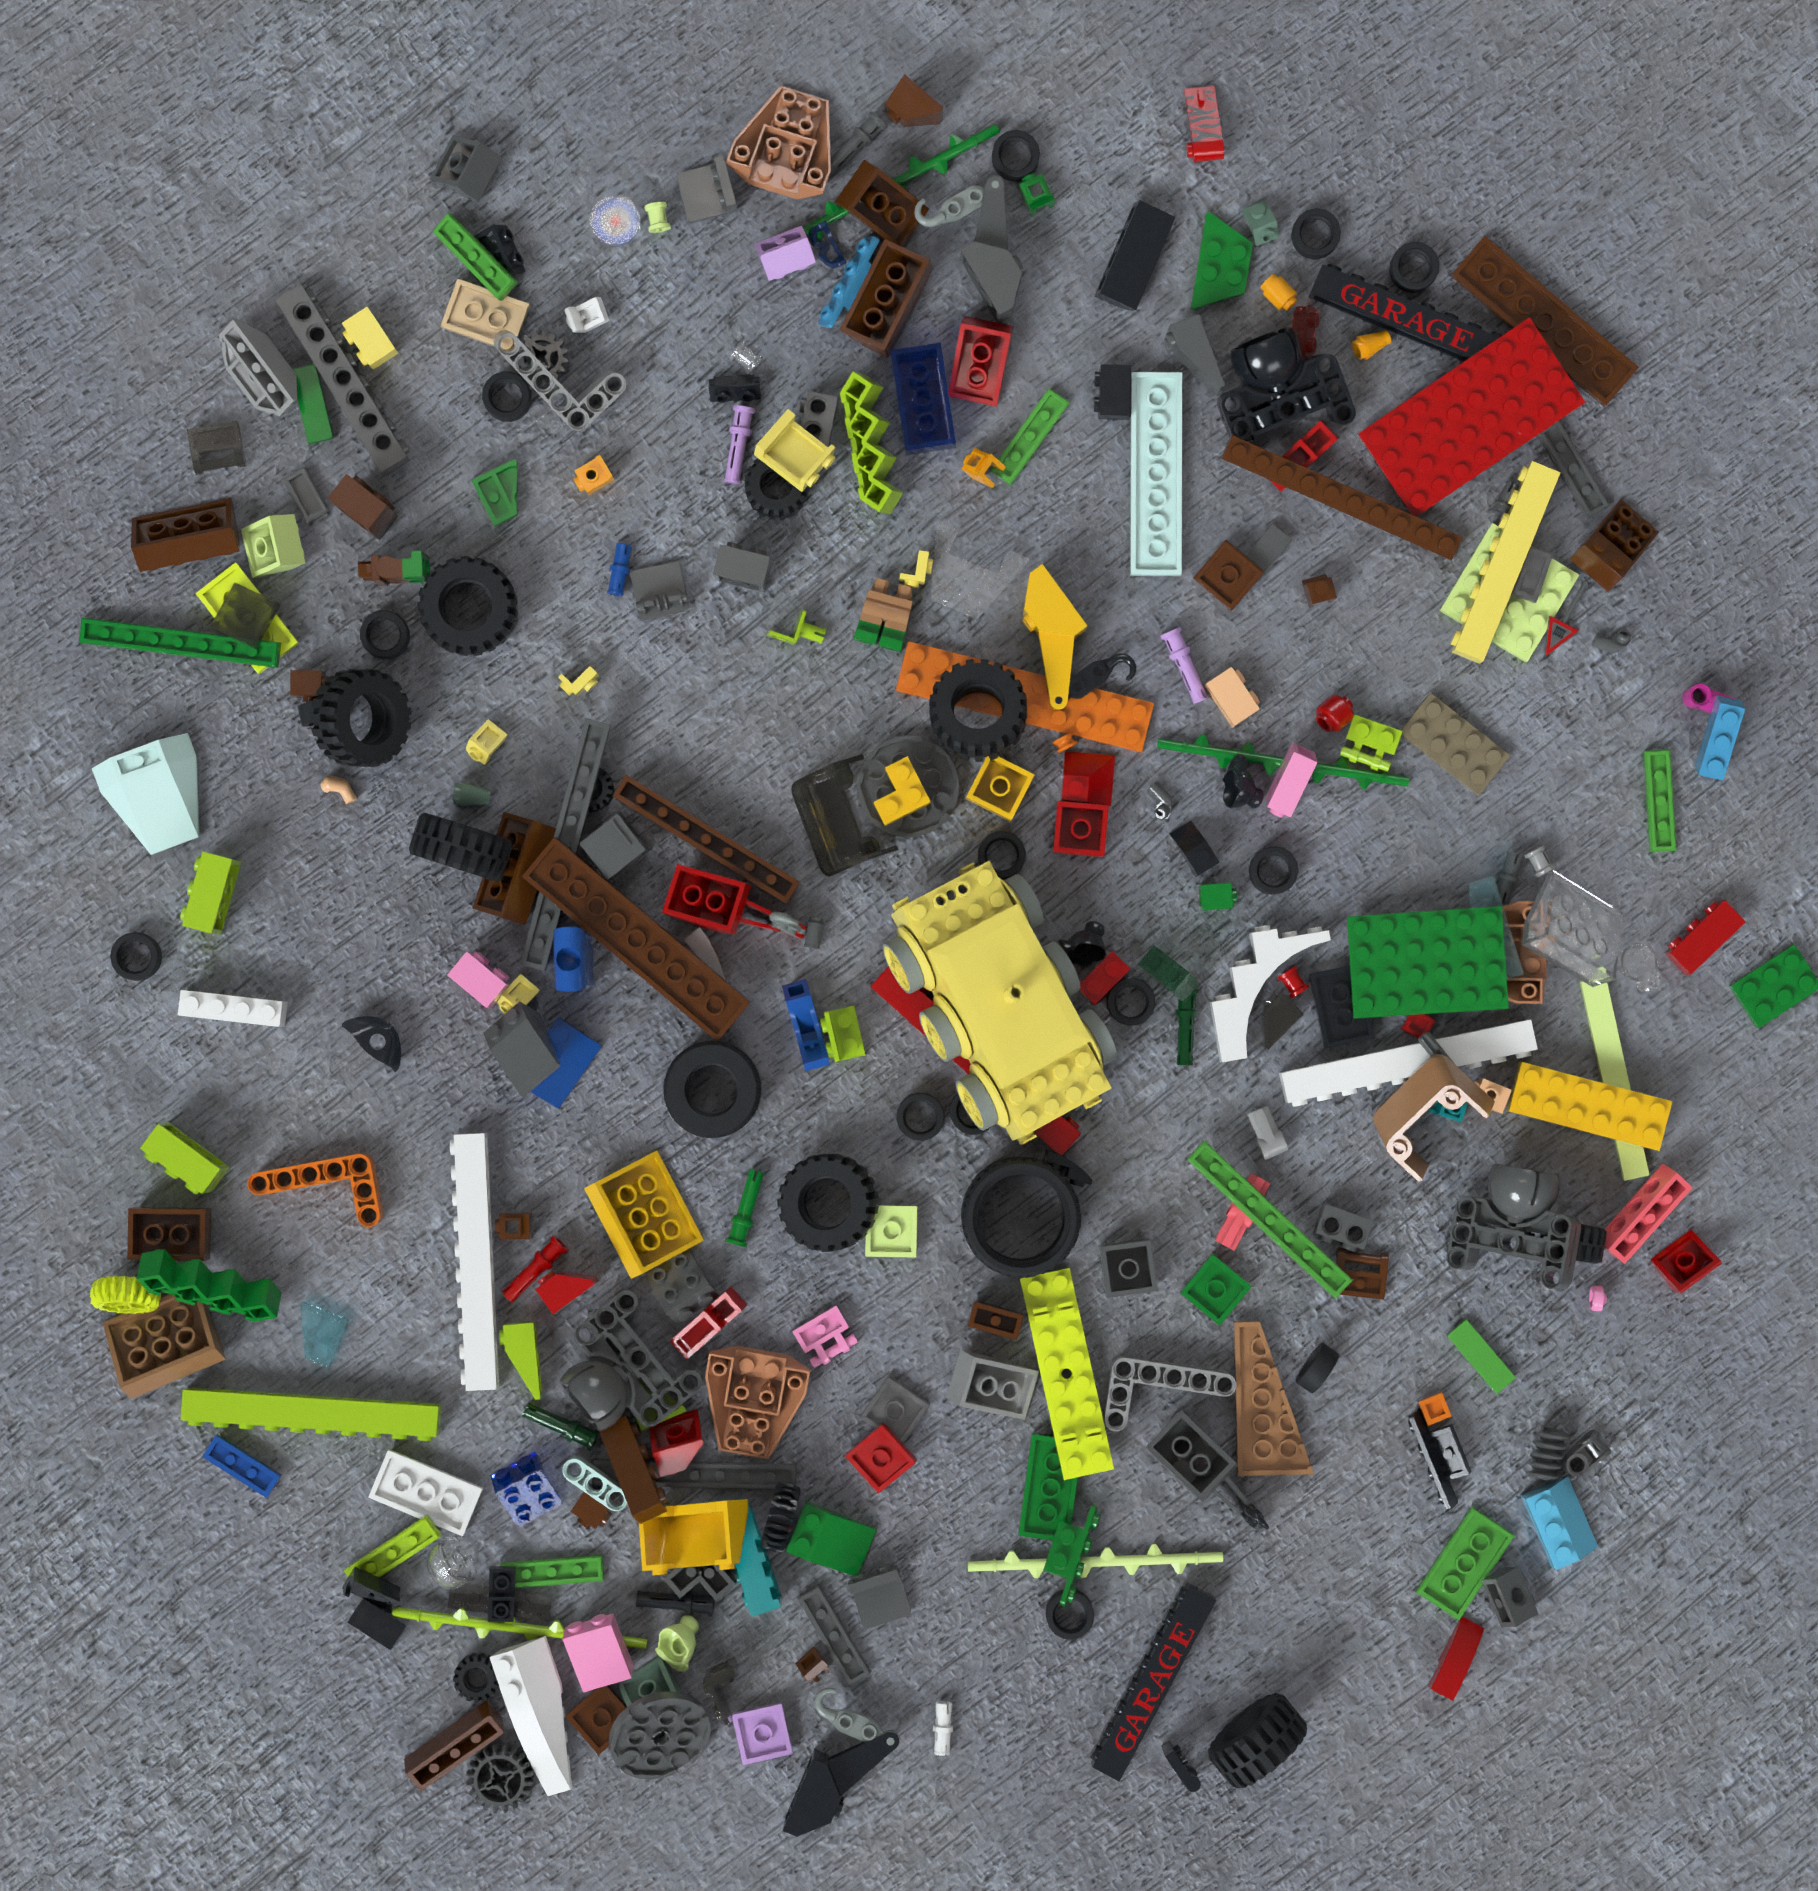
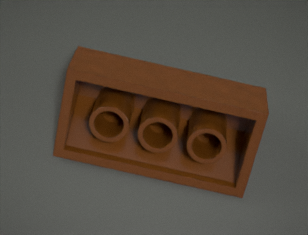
(886, 298)
(184, 535)
(513, 895)

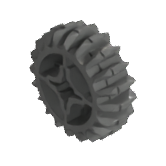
(497, 1768)

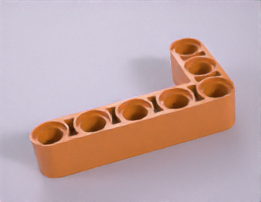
(325, 1176)

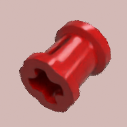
(1293, 982)

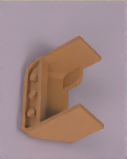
(1432, 1082)

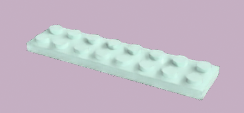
(1156, 474)

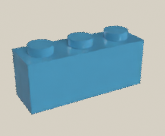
(1719, 737)

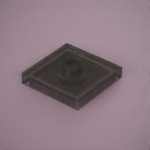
(245, 616)

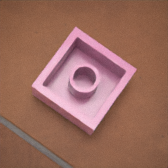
(479, 978)

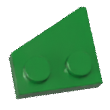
(499, 492)

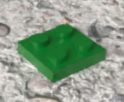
(1215, 1289)

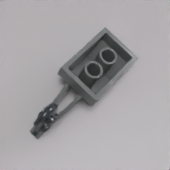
(1200, 1465)

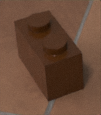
(995, 1319)

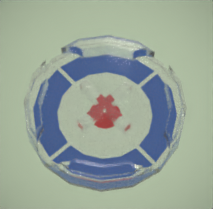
(615, 220)

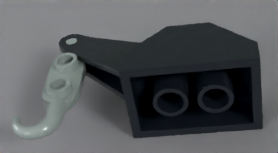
(828, 1777)

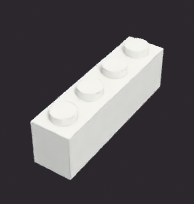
(232, 1008)

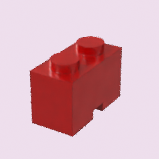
(1103, 978)

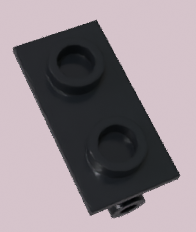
(723, 390)

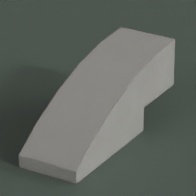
(705, 950)

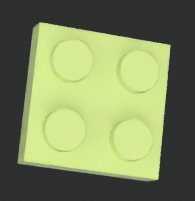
(893, 1232)

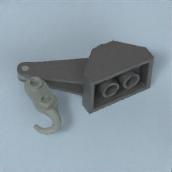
(987, 257)

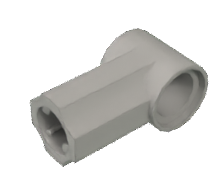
(1268, 1136)

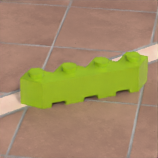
(865, 431)

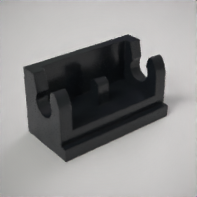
(372, 1589)
(376, 1624)

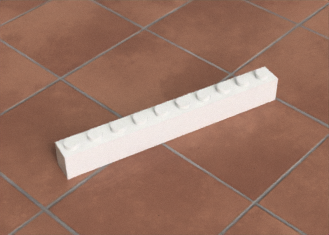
(1401, 1062)
(476, 1261)

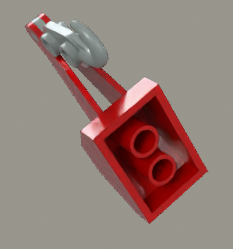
(718, 904)

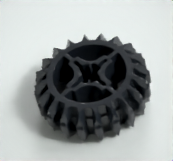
(780, 1517)

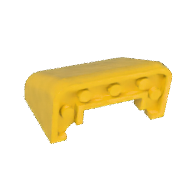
(694, 1536)

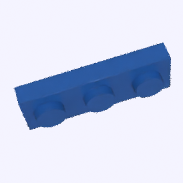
(241, 1465)

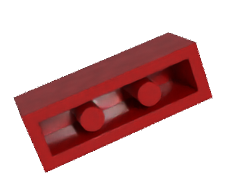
(1704, 936)

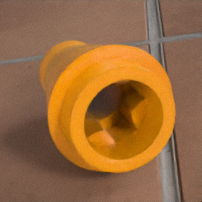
(1369, 344)

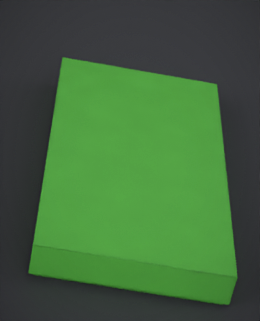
(1464, 1563)

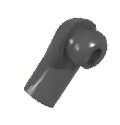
(1613, 643)

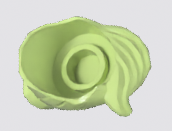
(678, 1643)

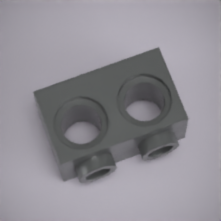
(822, 421)
(1345, 1221)

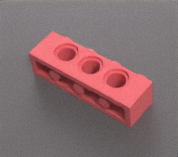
(1645, 1212)

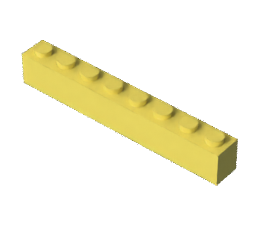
(1505, 562)

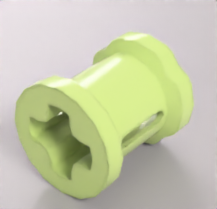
(657, 217)

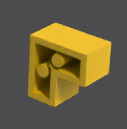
(908, 793)

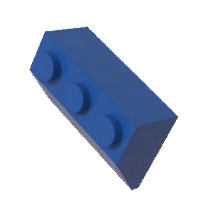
(574, 1053)

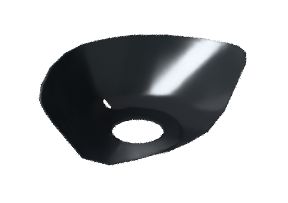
(364, 1027)

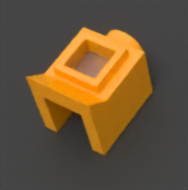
(977, 464)

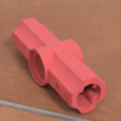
(1236, 1220)

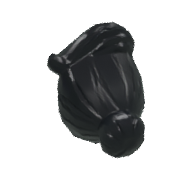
(1240, 785)
(1085, 945)

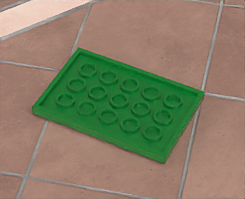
(1427, 962)

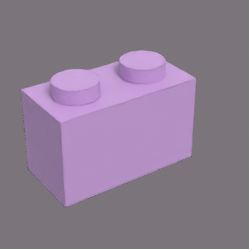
(785, 253)

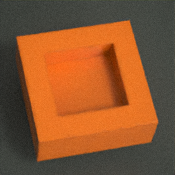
(1434, 1408)

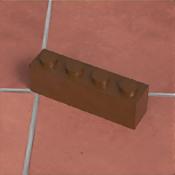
(633, 1470)
(454, 1745)

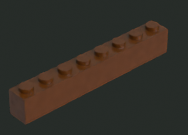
(706, 839)

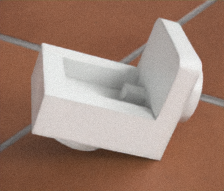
(587, 315)

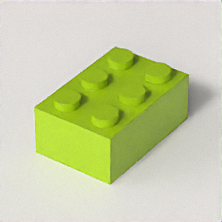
(210, 893)
(184, 1158)

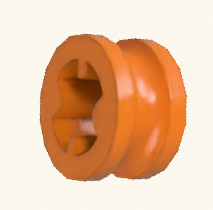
(1065, 742)

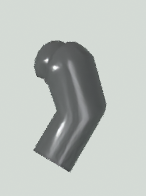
(1163, 801)

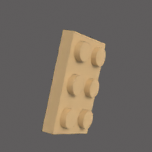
(480, 315)

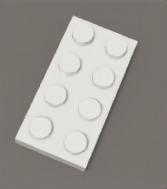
(425, 1490)

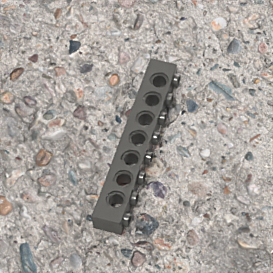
(292, 304)

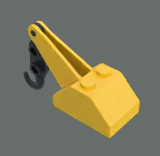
(1057, 625)

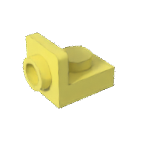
(485, 742)
(519, 990)

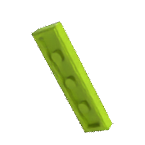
(398, 1548)

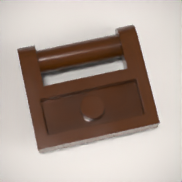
(1364, 1283)

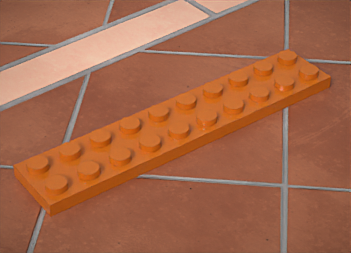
(1095, 717)

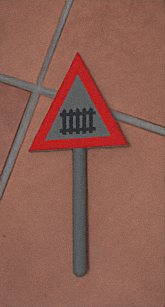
(1558, 630)

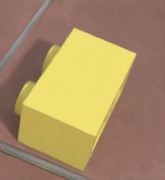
(369, 338)

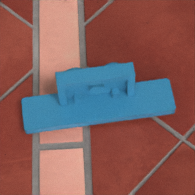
(848, 287)

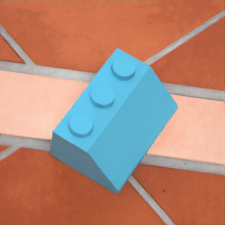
(1559, 1522)

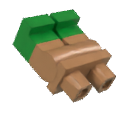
(888, 609)

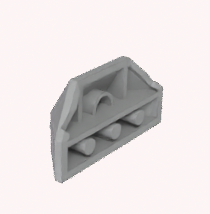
(258, 368)

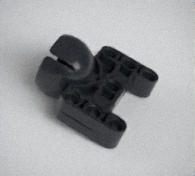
(1275, 365)

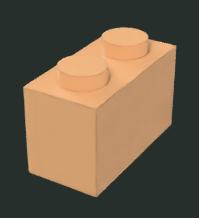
(1232, 696)

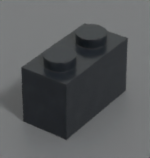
(1114, 392)

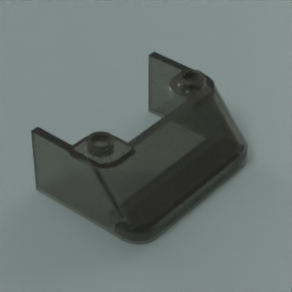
(830, 819)

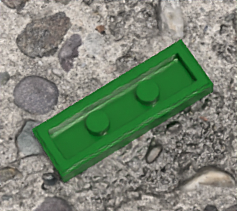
(312, 405)

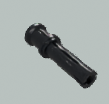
(689, 1603)

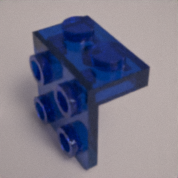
(525, 1490)

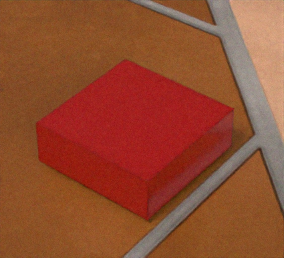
(1418, 1024)

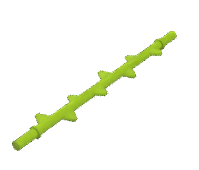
(483, 1627)

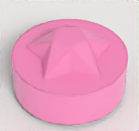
(1597, 1298)

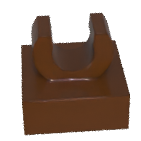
(812, 1664)

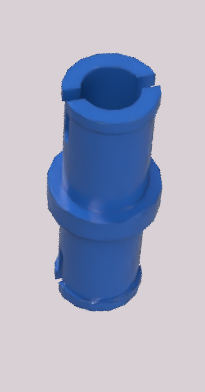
(619, 569)

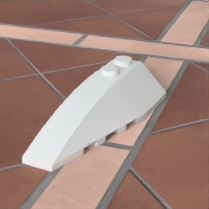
(535, 1707)

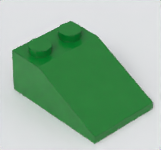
(830, 1539)

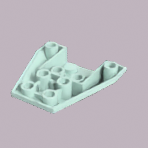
(155, 791)

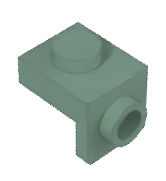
(1261, 222)

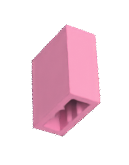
(1291, 780)
(598, 1652)

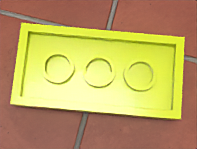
(216, 592)

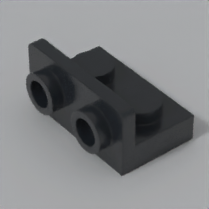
(500, 243)

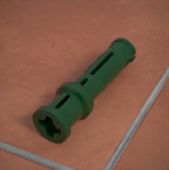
(1186, 1013)
(572, 1430)

